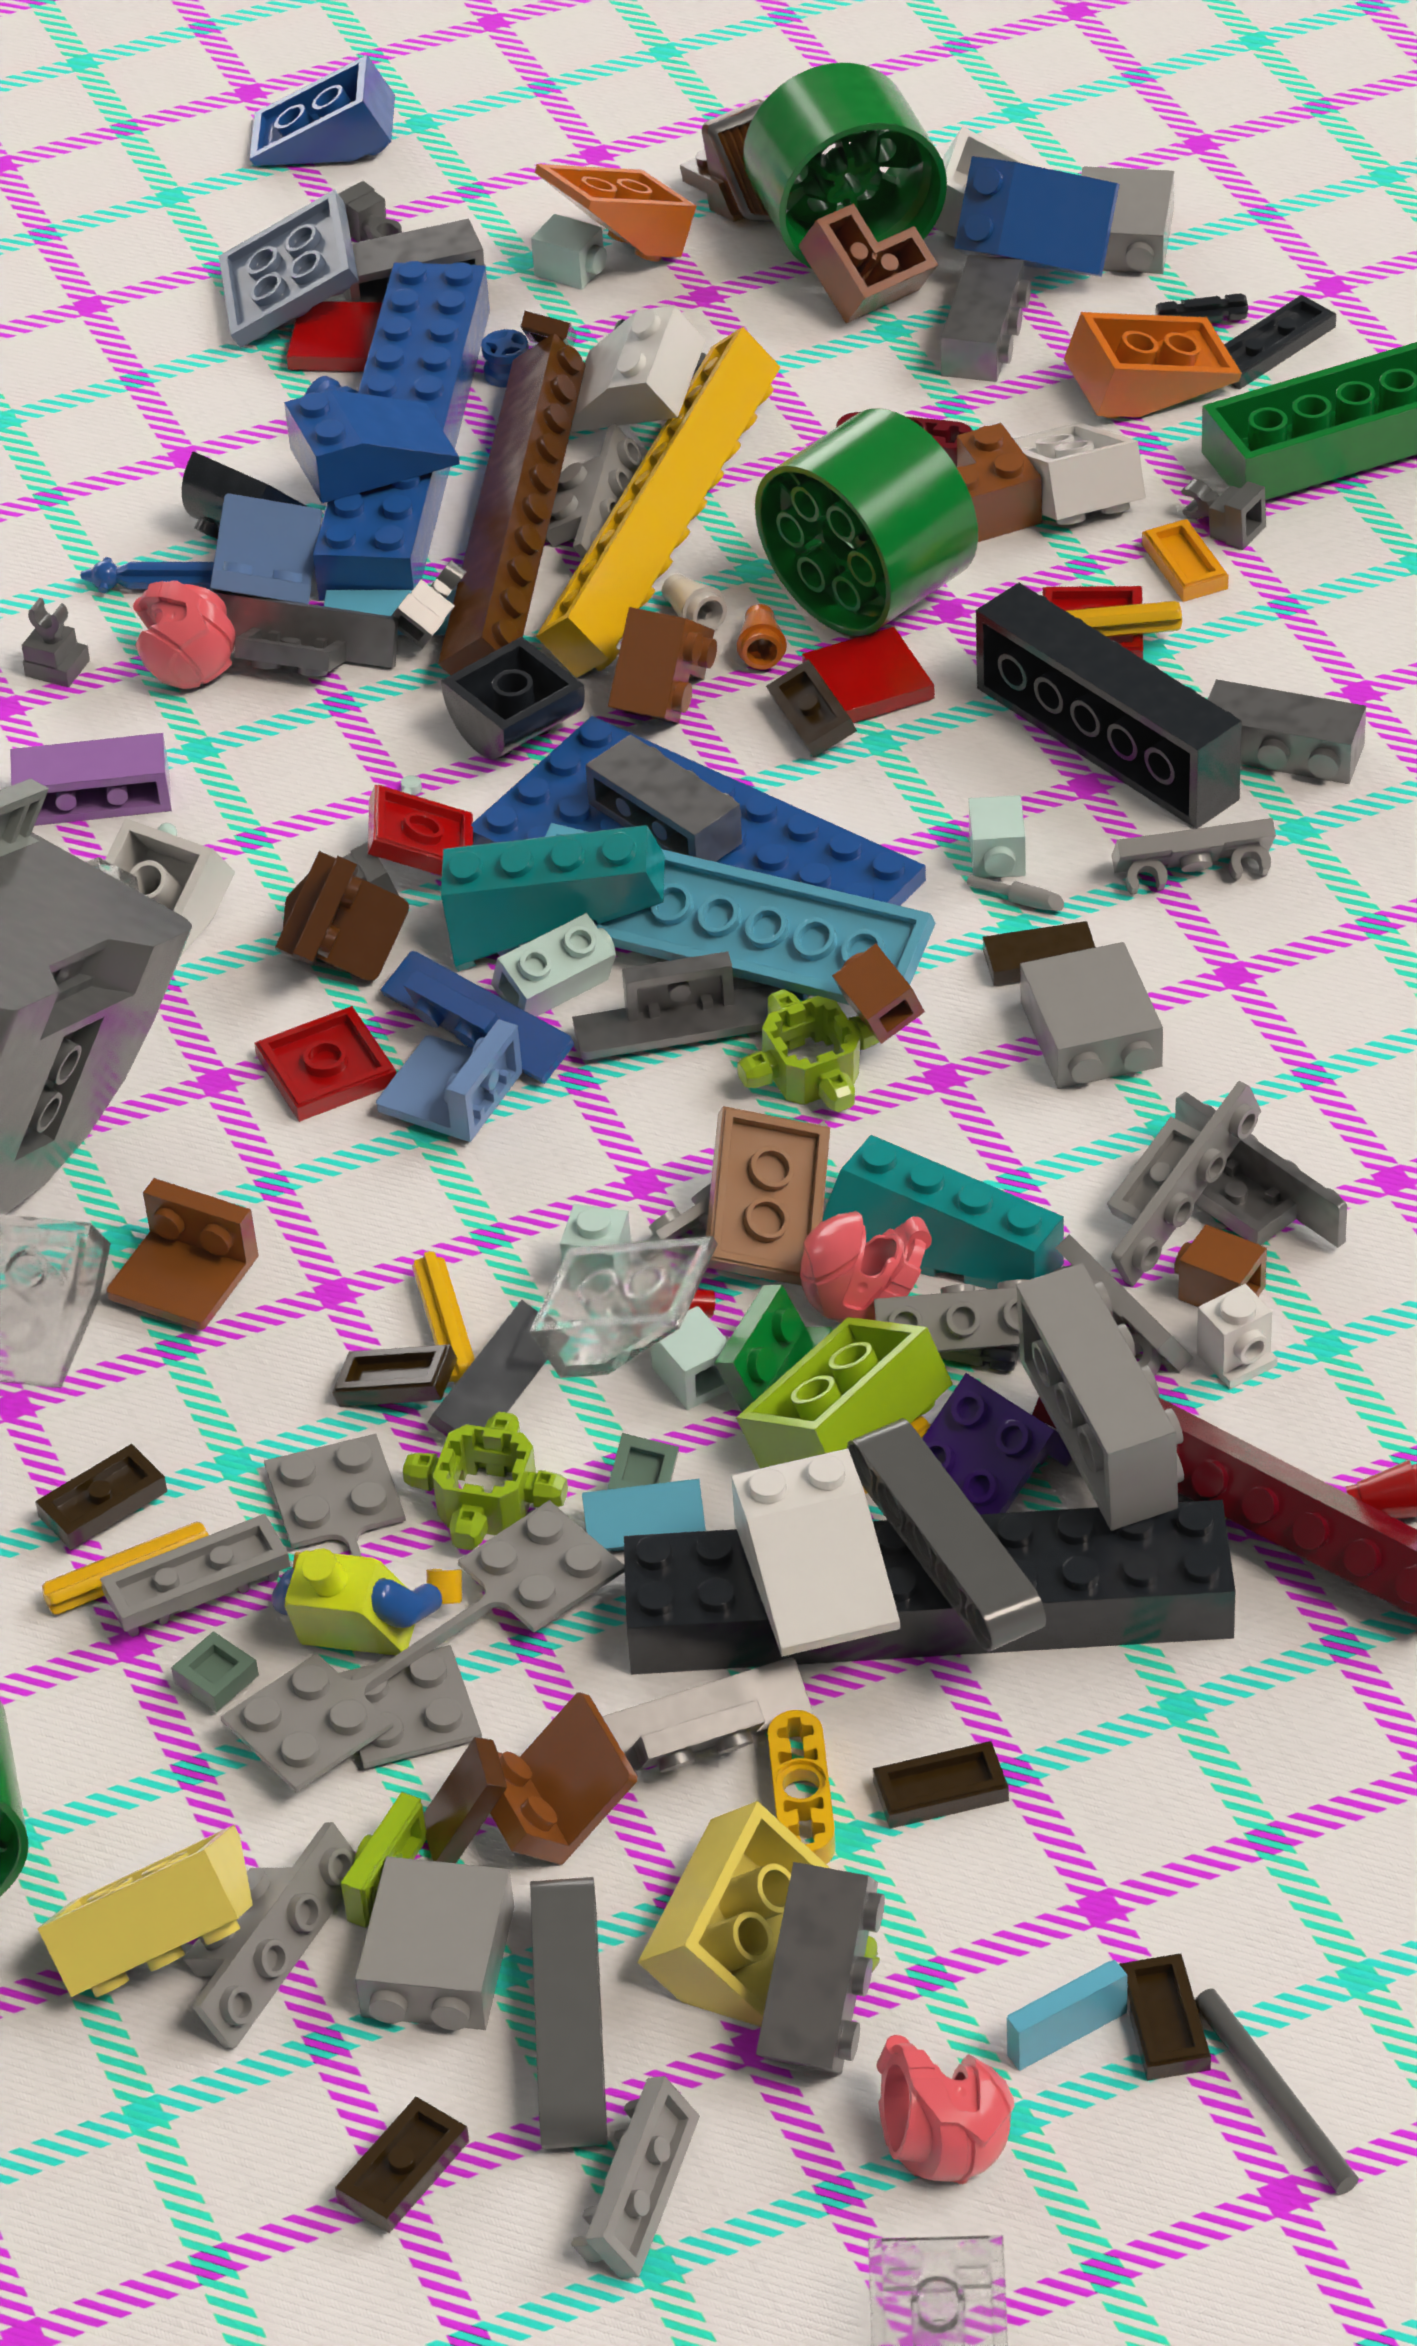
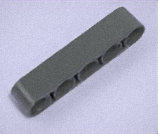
(947, 1535)
(568, 2013)

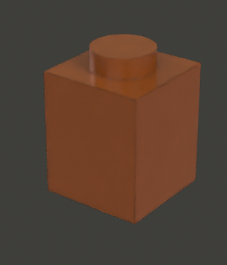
(878, 993)
(1217, 1265)

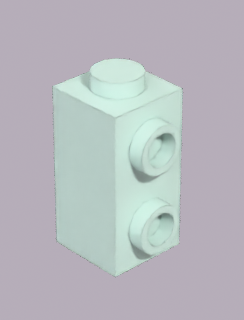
(555, 966)

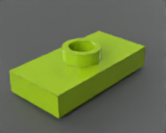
(399, 1836)

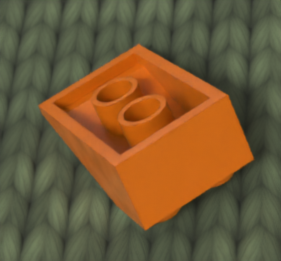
(628, 204)
(1146, 361)

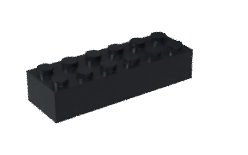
(1108, 705)

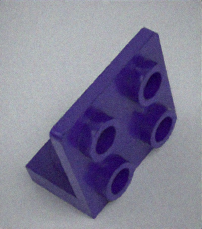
(990, 1445)

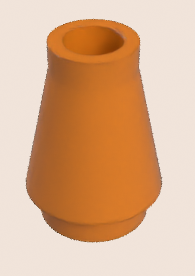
(761, 639)

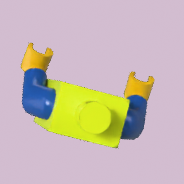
(358, 1601)

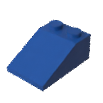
(327, 120)
(1036, 216)
(363, 441)

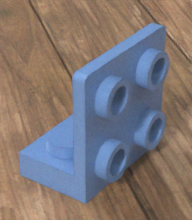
(265, 548)
(454, 1085)

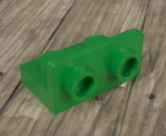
(765, 1345)

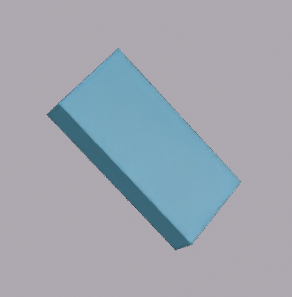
(643, 1511)
(1066, 2014)

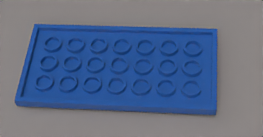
(774, 834)

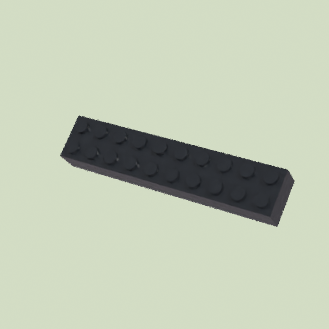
(1139, 1584)

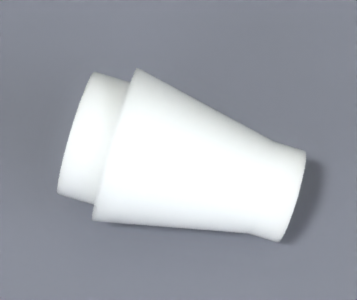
(695, 600)

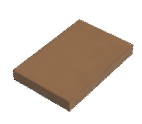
(765, 1192)

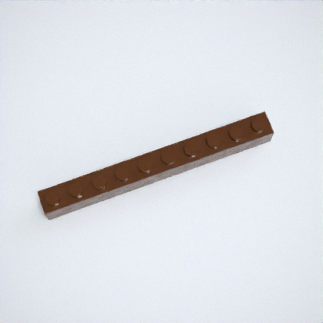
(514, 504)

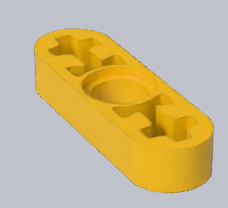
(811, 1769)

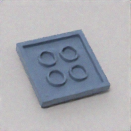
(288, 269)

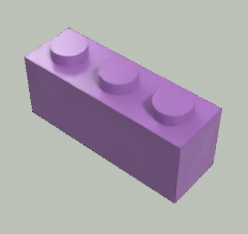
(97, 777)

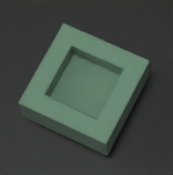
(642, 1462)
(215, 1671)

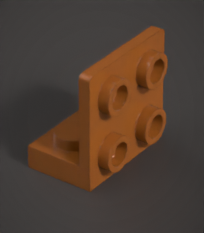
(189, 1257)
(562, 1784)

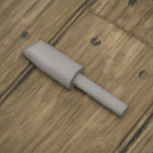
(1021, 893)

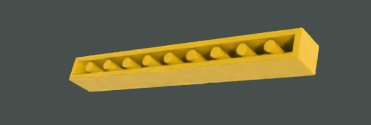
(659, 504)

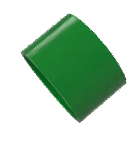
(839, 107)
(866, 521)

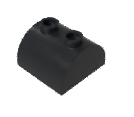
(207, 483)
(510, 698)

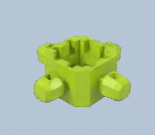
(798, 1080)
(499, 1450)

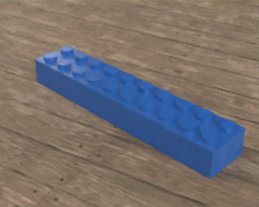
(419, 353)

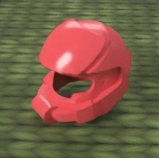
(186, 636)
(847, 1274)
(939, 2123)

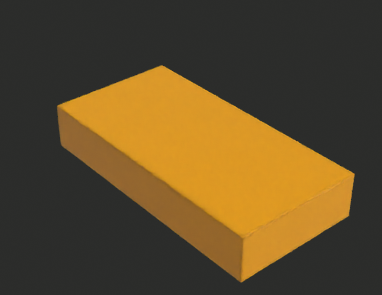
(1185, 560)

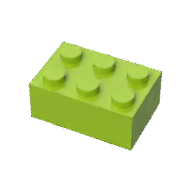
(844, 1389)

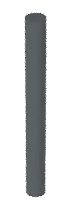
(1276, 2091)

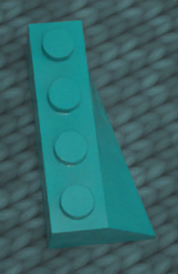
(527, 887)
(971, 1224)

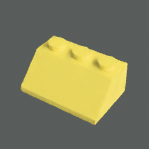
(150, 1915)
(727, 1915)

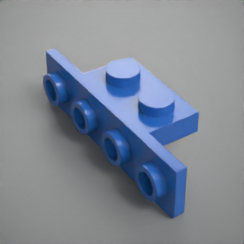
(471, 1011)

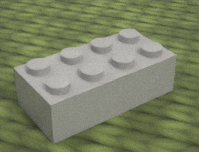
(1099, 1396)

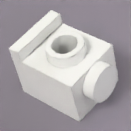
(1236, 1336)

